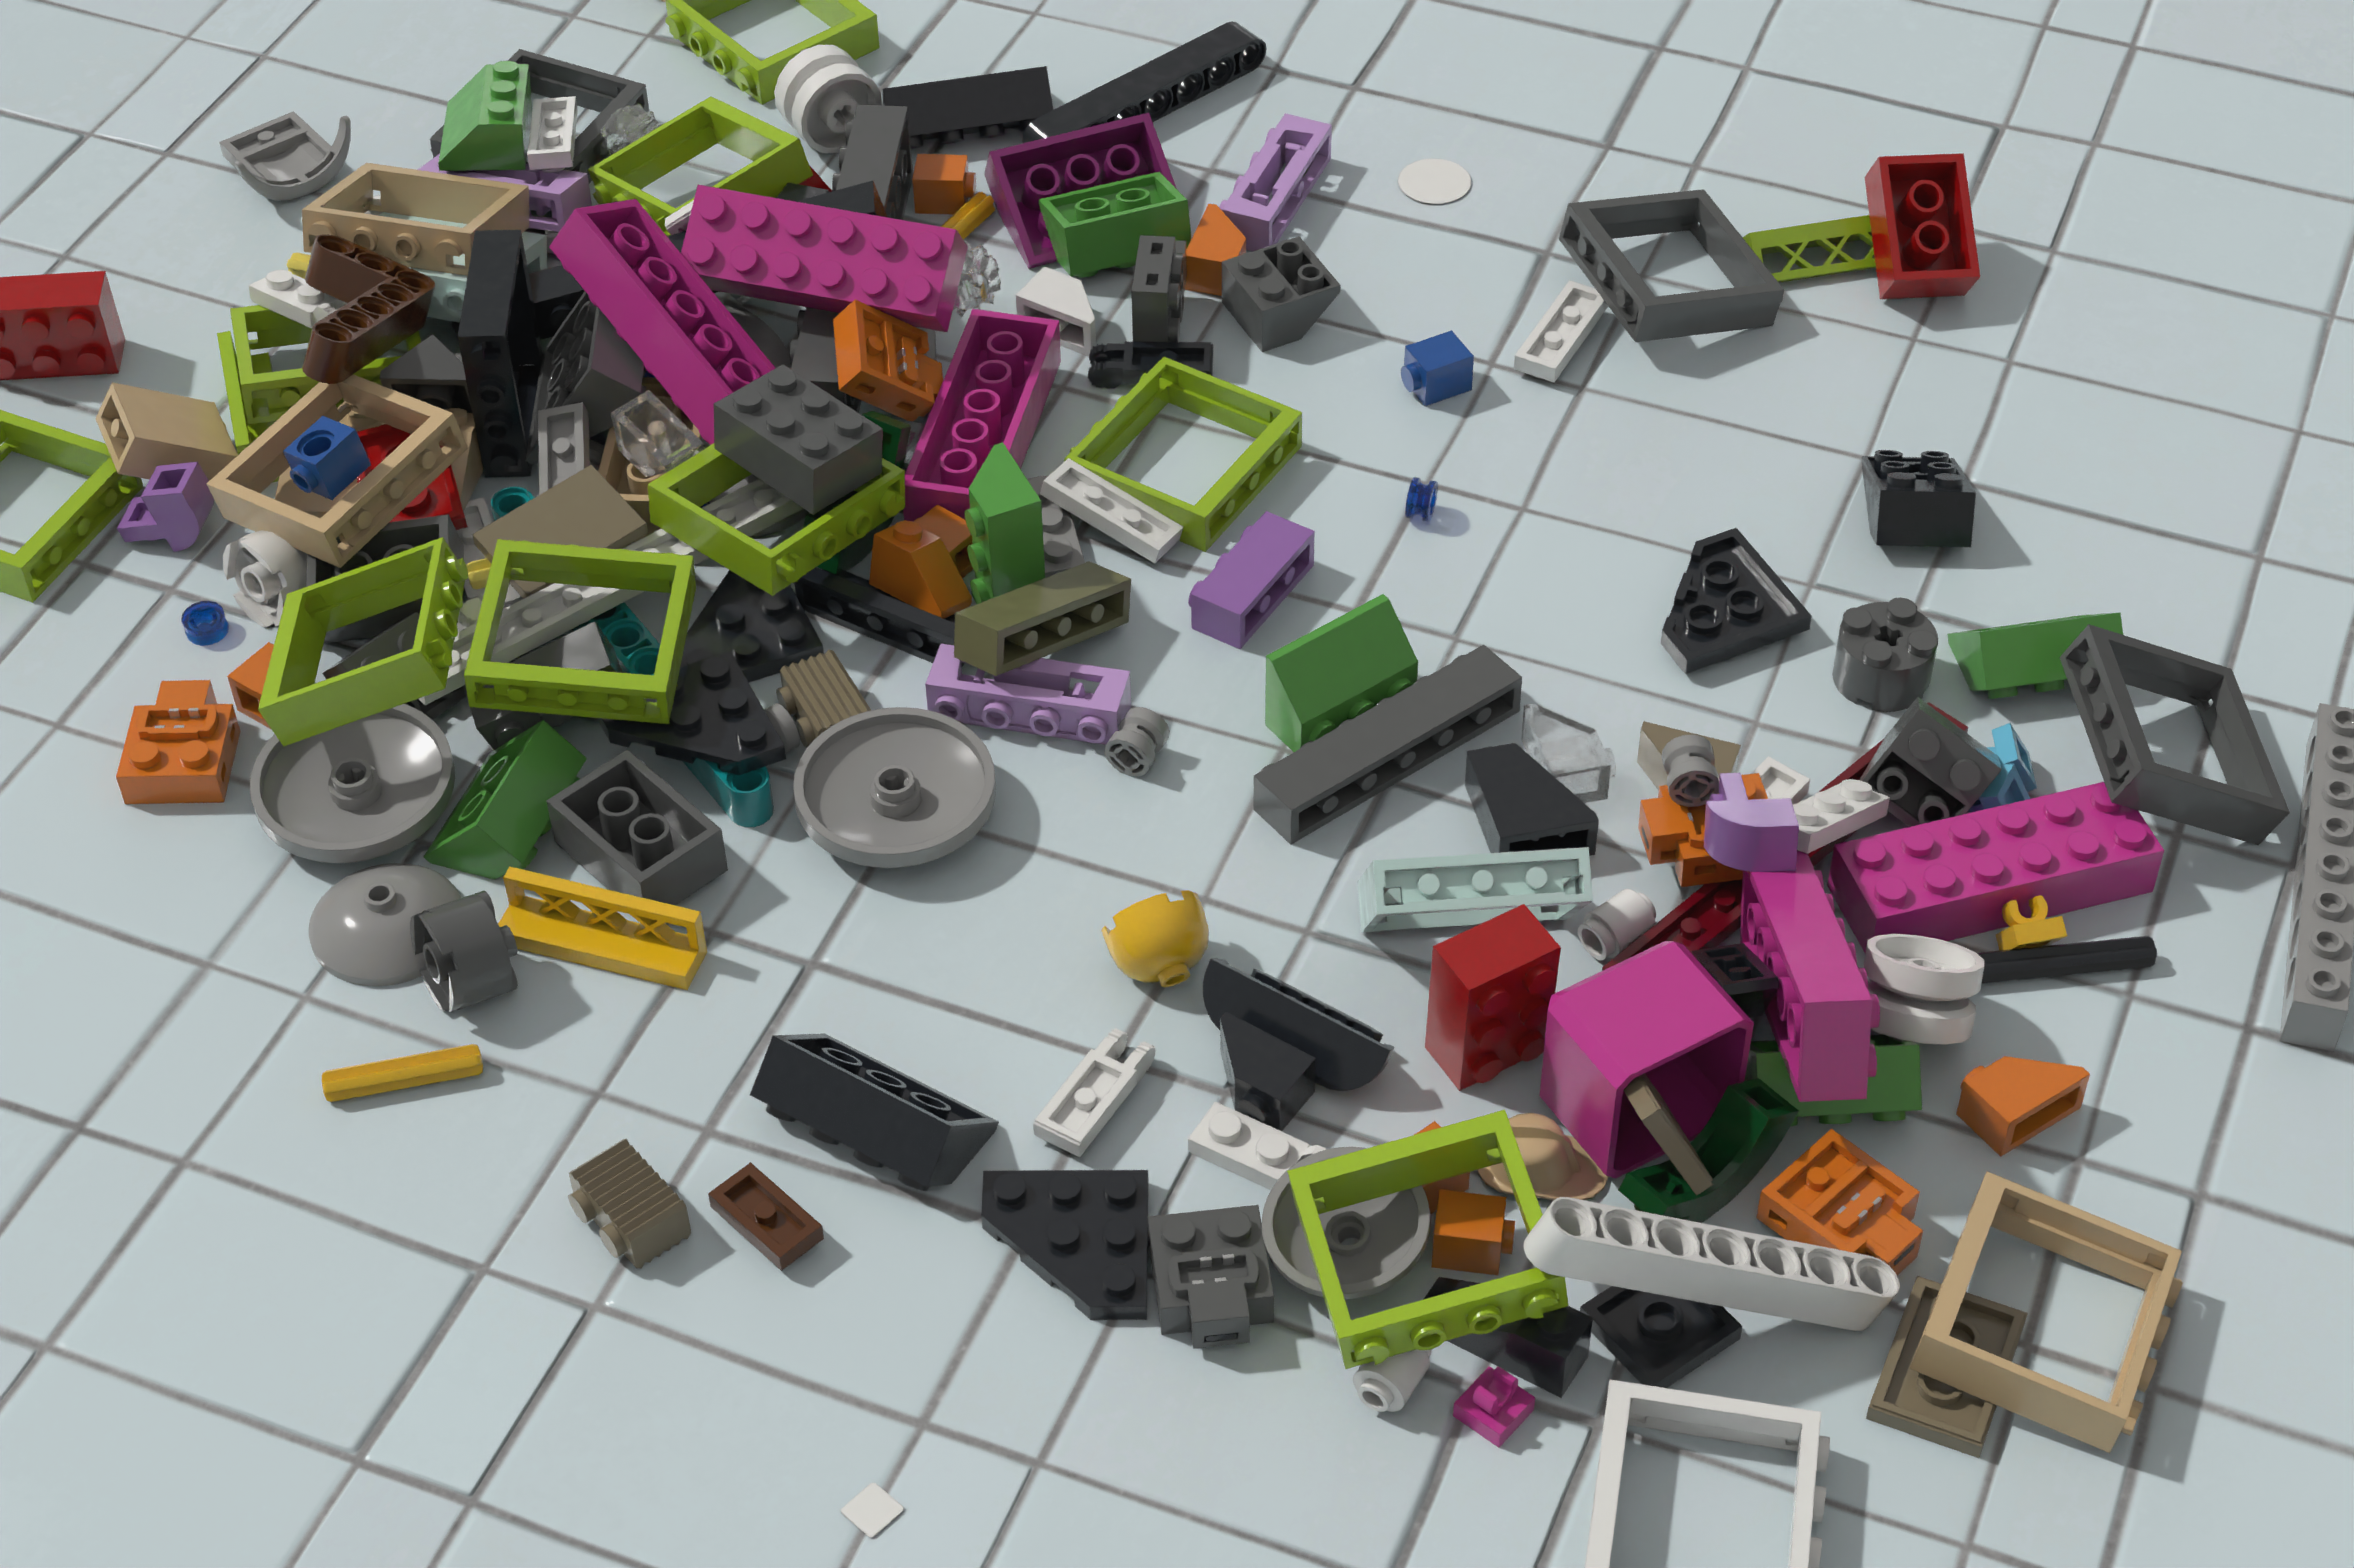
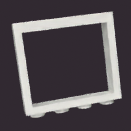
(1716, 1419)

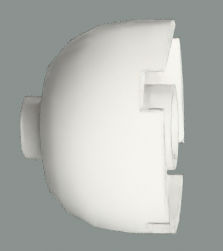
(265, 573)

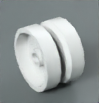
(821, 93)
(1923, 987)

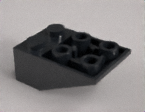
(1918, 500)

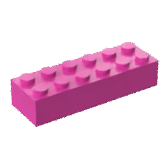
(824, 256)
(659, 307)
(987, 398)
(1960, 870)
(1823, 998)

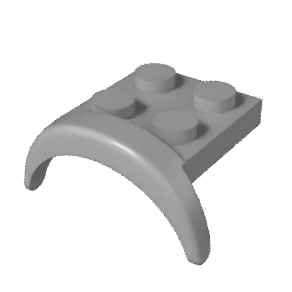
(287, 156)

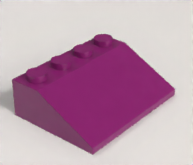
(1063, 165)

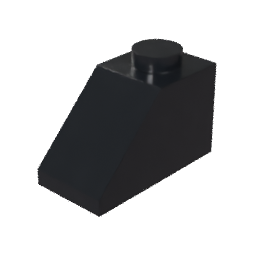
(1264, 1073)

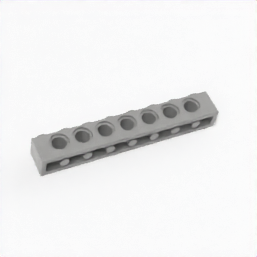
(2323, 888)

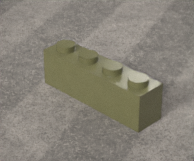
(1041, 618)

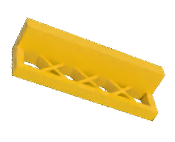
(604, 936)

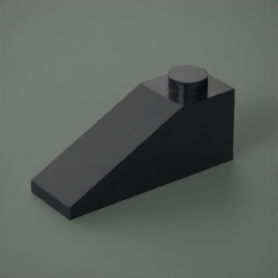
(1741, 976)
(1537, 1350)

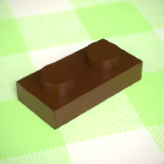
(766, 1216)

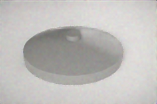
(354, 787)
(894, 787)

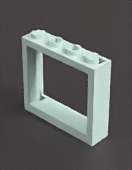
(1472, 888)

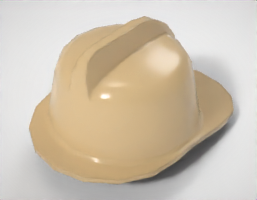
(1553, 1162)

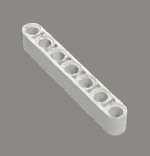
(1710, 1264)

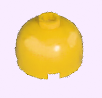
(1159, 938)

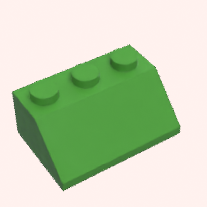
(489, 121)
(1104, 222)
(1003, 528)
(2022, 653)
(1337, 673)
(507, 805)
(1889, 1093)

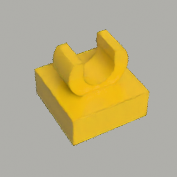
(2030, 931)

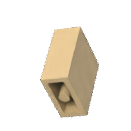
(162, 428)

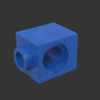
(326, 458)

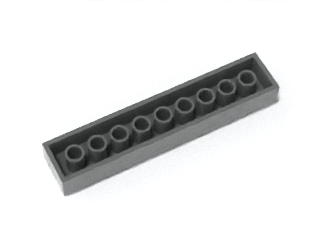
(875, 151)

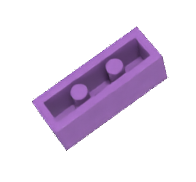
(1252, 579)

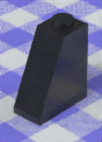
(1524, 804)

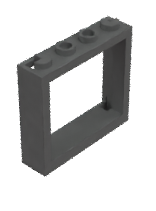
(592, 91)
(1588, 239)
(2097, 672)

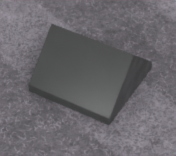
(430, 375)

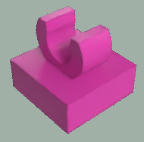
(1494, 1405)

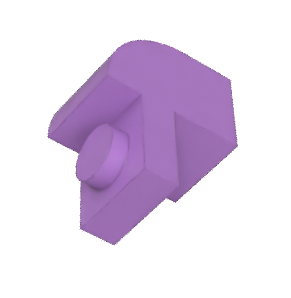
(170, 507)
(1750, 833)

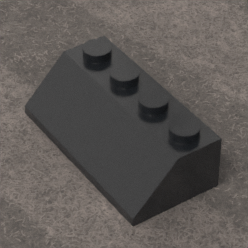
(972, 104)
(870, 1109)

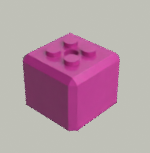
(1635, 1018)

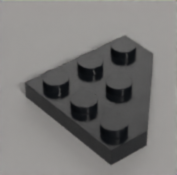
(1728, 604)
(755, 626)
(710, 720)
(1077, 1233)

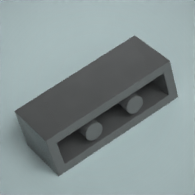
(580, 649)

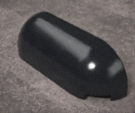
(1344, 1047)

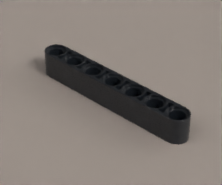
(1161, 83)

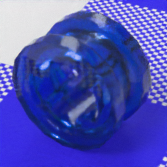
(1421, 499)
(204, 613)

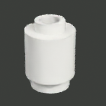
(1616, 924)
(1391, 1382)

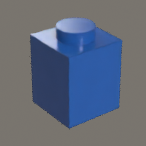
(1437, 368)

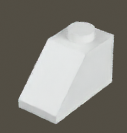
(1062, 299)

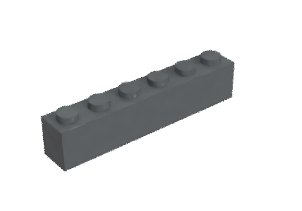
(1386, 743)

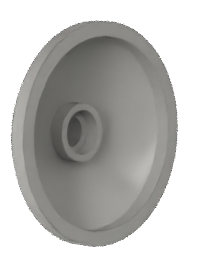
(364, 923)
(1388, 1228)

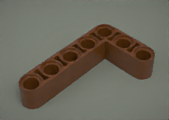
(381, 310)

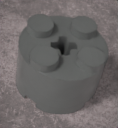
(1885, 654)
(464, 952)

